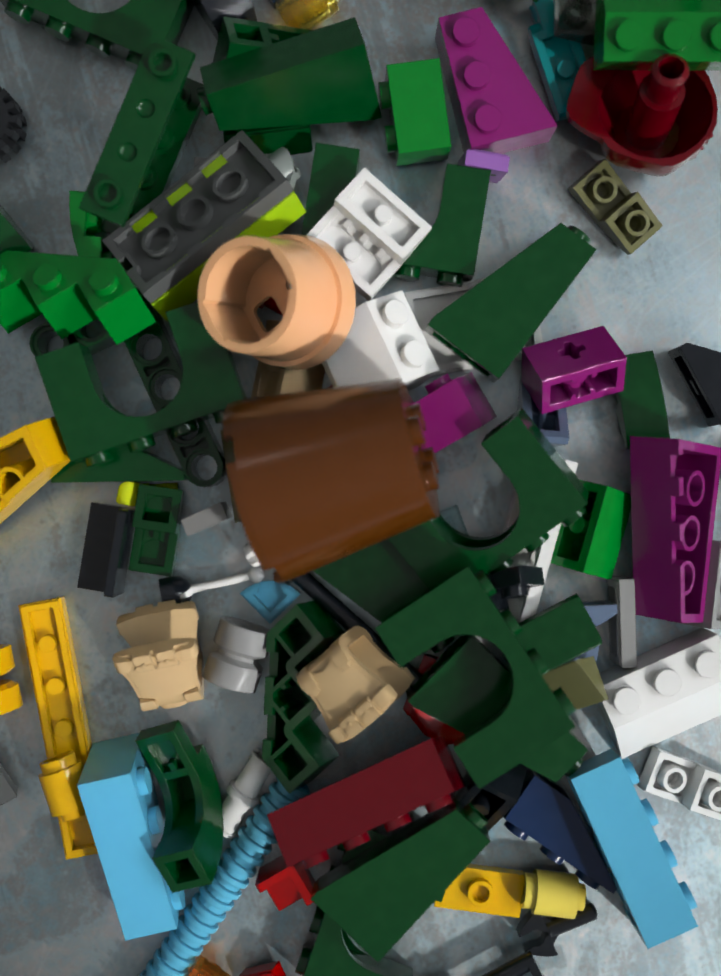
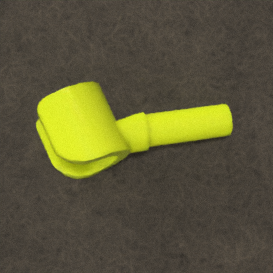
(128, 491)

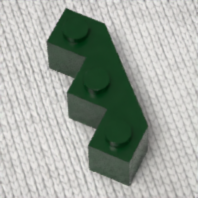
(294, 743)

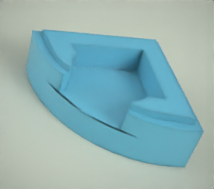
(270, 598)

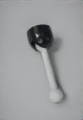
(181, 590)

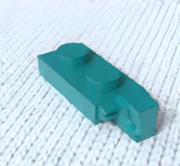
(555, 57)

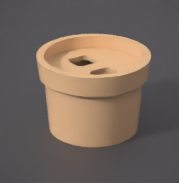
(314, 310)

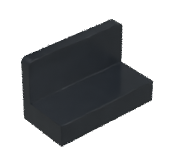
(106, 549)

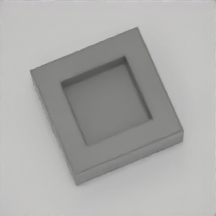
(206, 518)

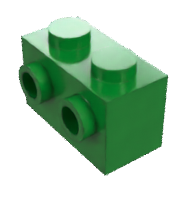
(416, 112)
(596, 537)

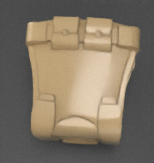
(164, 654)
(353, 683)

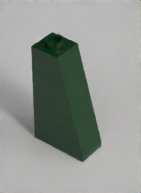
(293, 82)
(507, 307)
(378, 582)
(474, 685)
(399, 878)

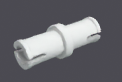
(244, 793)

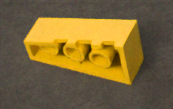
(28, 462)

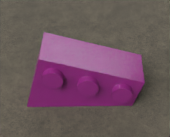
(487, 87)
(453, 410)

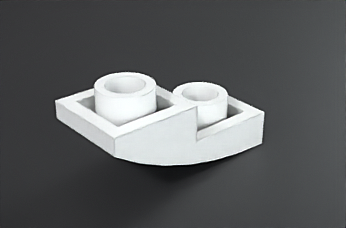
(682, 782)

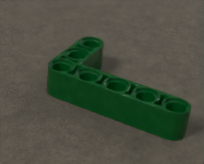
(152, 374)

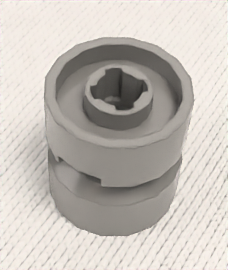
(237, 657)

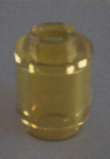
(307, 13)

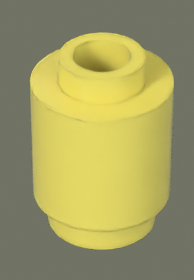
(553, 894)

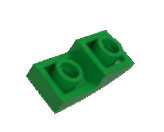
(84, 228)

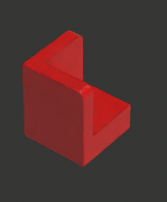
(285, 883)

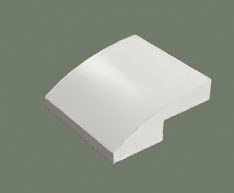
(371, 232)

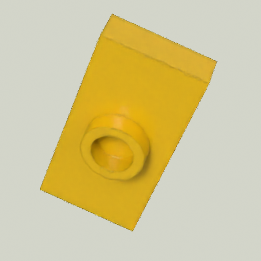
(486, 891)

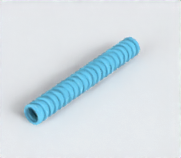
(232, 875)

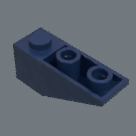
(552, 820)

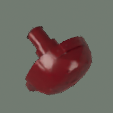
(645, 117)

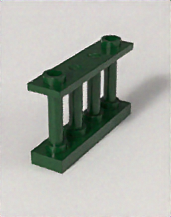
(145, 136)

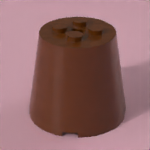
(329, 472)

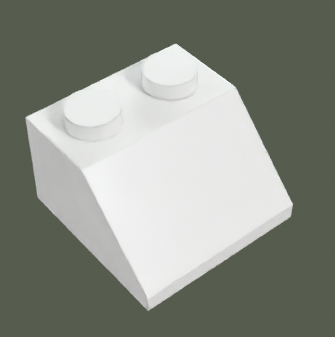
(382, 346)

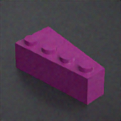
(672, 525)

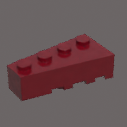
(365, 801)

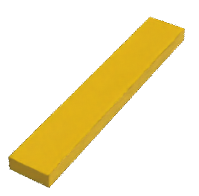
(58, 699)

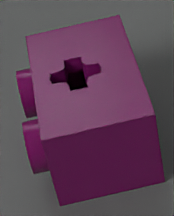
(573, 369)

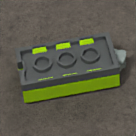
(220, 199)

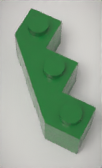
(70, 294)

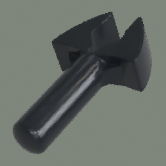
(551, 929)

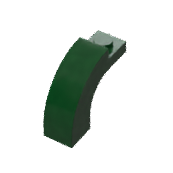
(192, 803)

